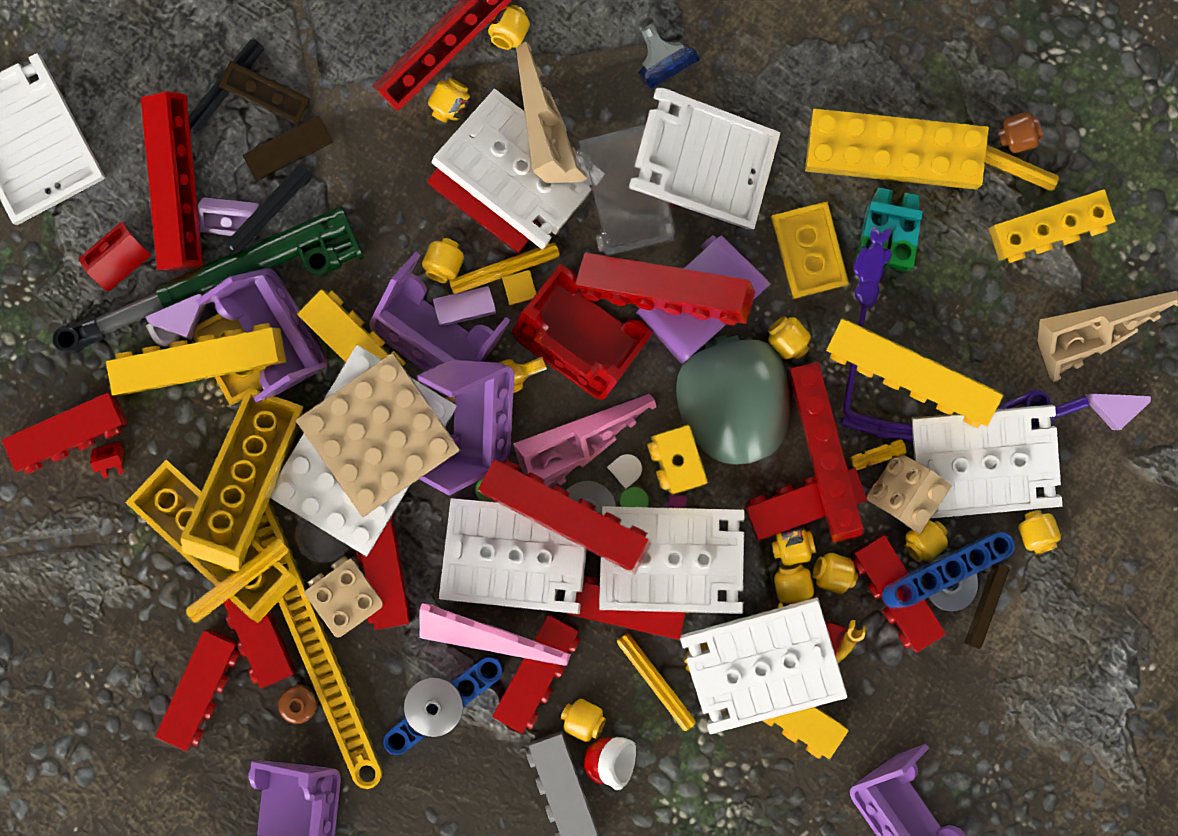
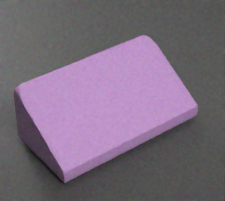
(223, 216)
(464, 306)

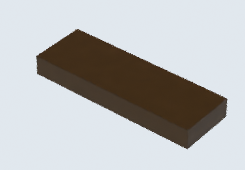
(264, 92)
(287, 148)
(987, 605)

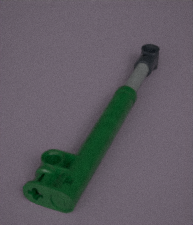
(323, 235)

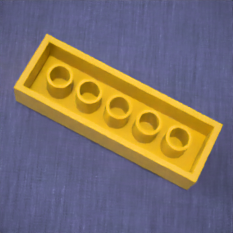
(896, 149)
(241, 480)
(167, 504)

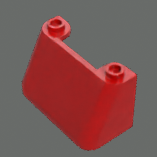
(579, 335)

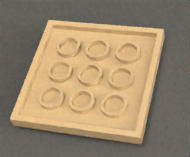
(377, 435)

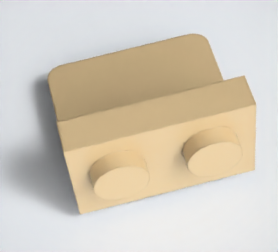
(909, 492)
(343, 596)

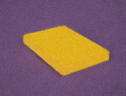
(810, 250)
(235, 384)

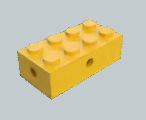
(677, 460)

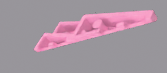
(575, 444)
(455, 629)

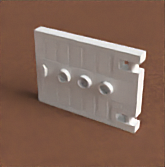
(39, 144)
(705, 159)
(500, 173)
(991, 465)
(508, 560)
(682, 565)
(764, 665)

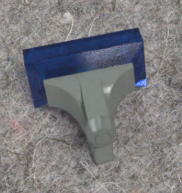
(664, 58)

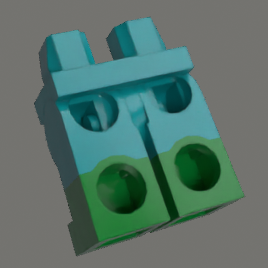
(904, 226)

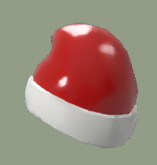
(610, 761)

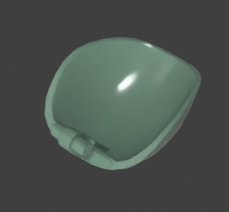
(735, 399)

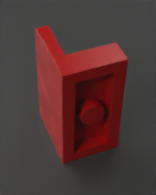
(114, 257)

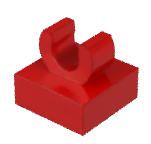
(107, 457)

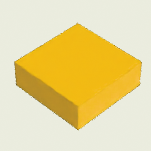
(519, 287)

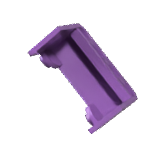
(262, 299)
(413, 327)
(480, 420)
(893, 804)

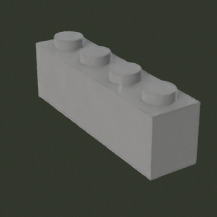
(561, 785)

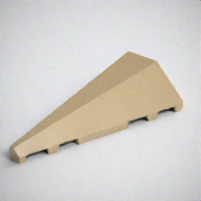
(547, 136)
(1077, 335)

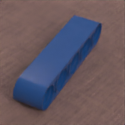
(936, 574)
(474, 674)

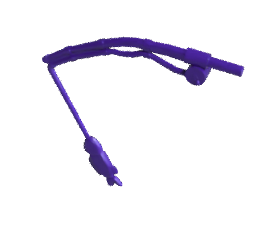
(869, 270)

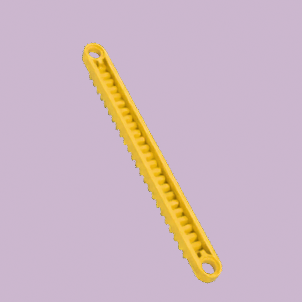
(322, 663)

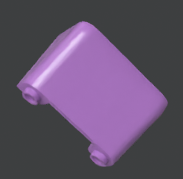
(683, 332)
(296, 798)

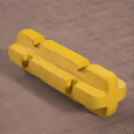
(878, 454)

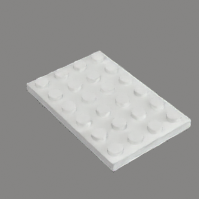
(315, 494)

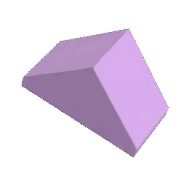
(179, 318)
(1117, 409)

